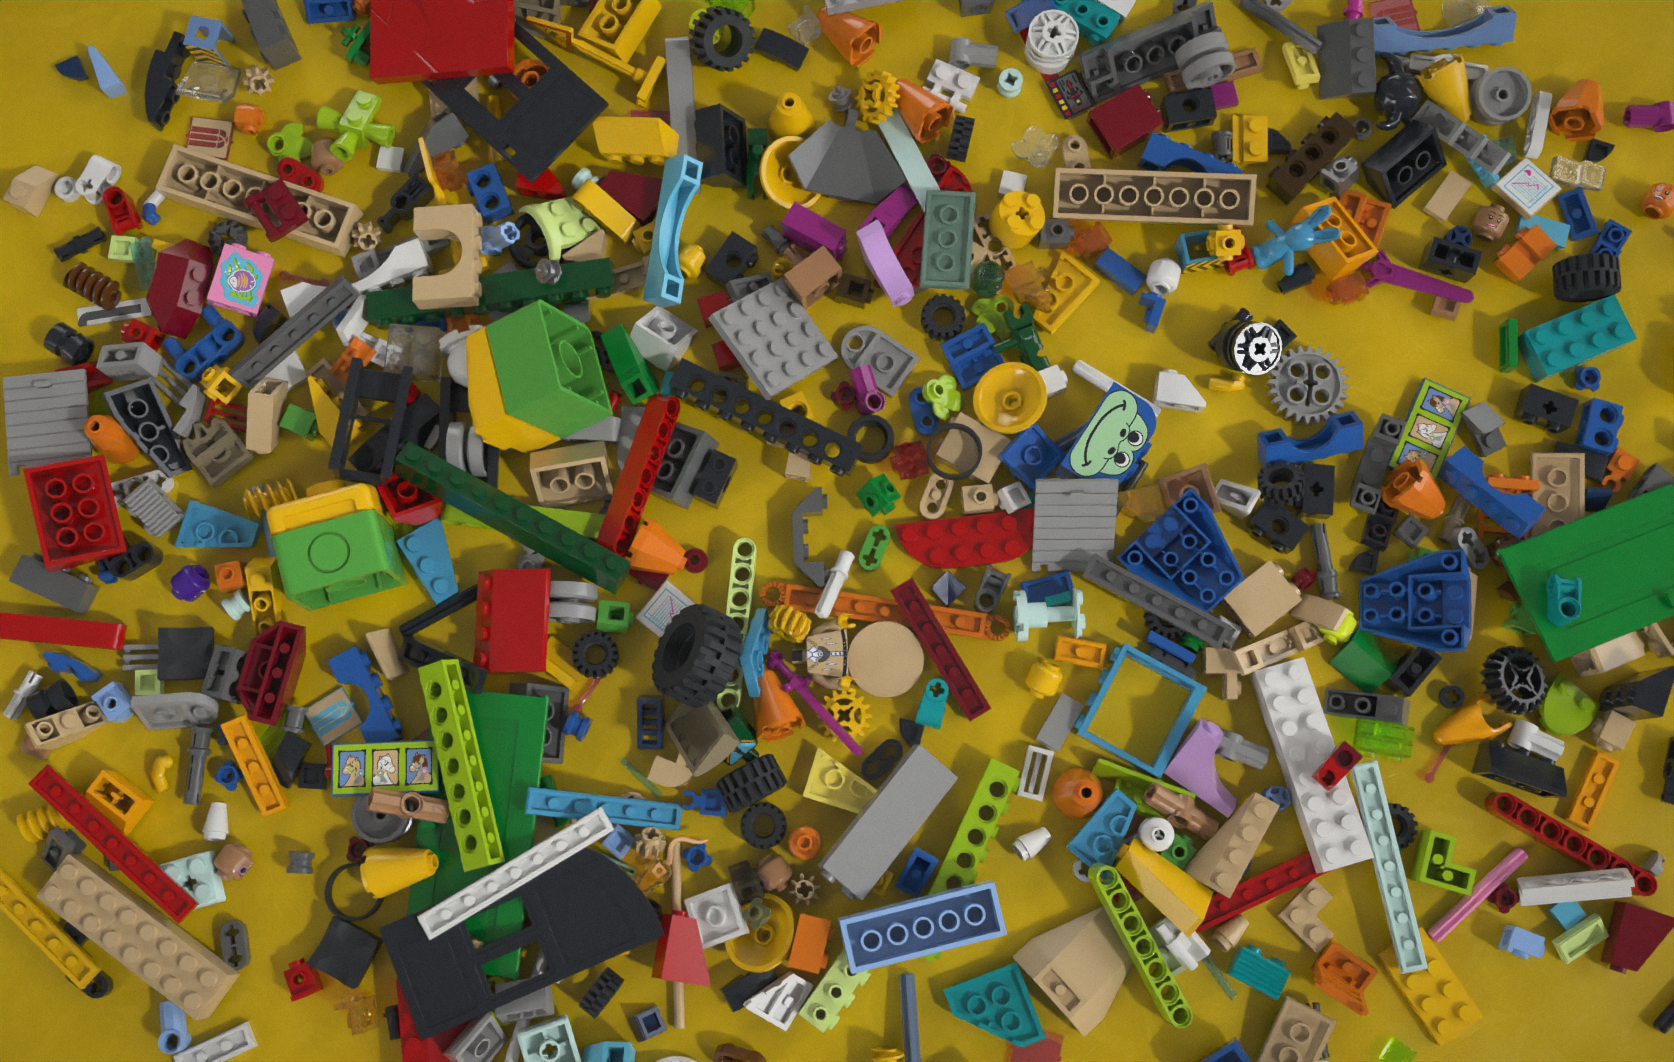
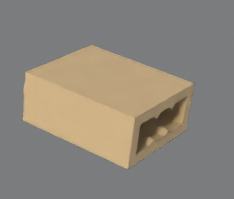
(961, 451)
(1261, 599)

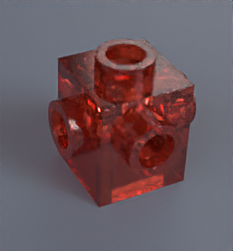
(909, 460)

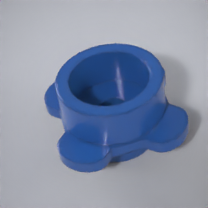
(1593, 375)
(222, 775)
(695, 864)

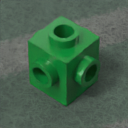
(878, 495)

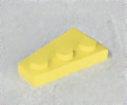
(836, 785)

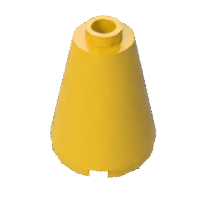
(1448, 86)
(790, 118)
(395, 868)

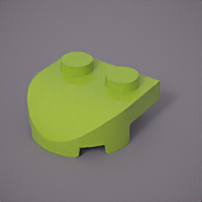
(1566, 708)

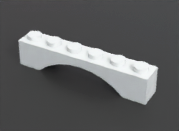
(403, 264)

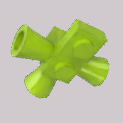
(356, 126)

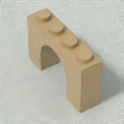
(462, 284)

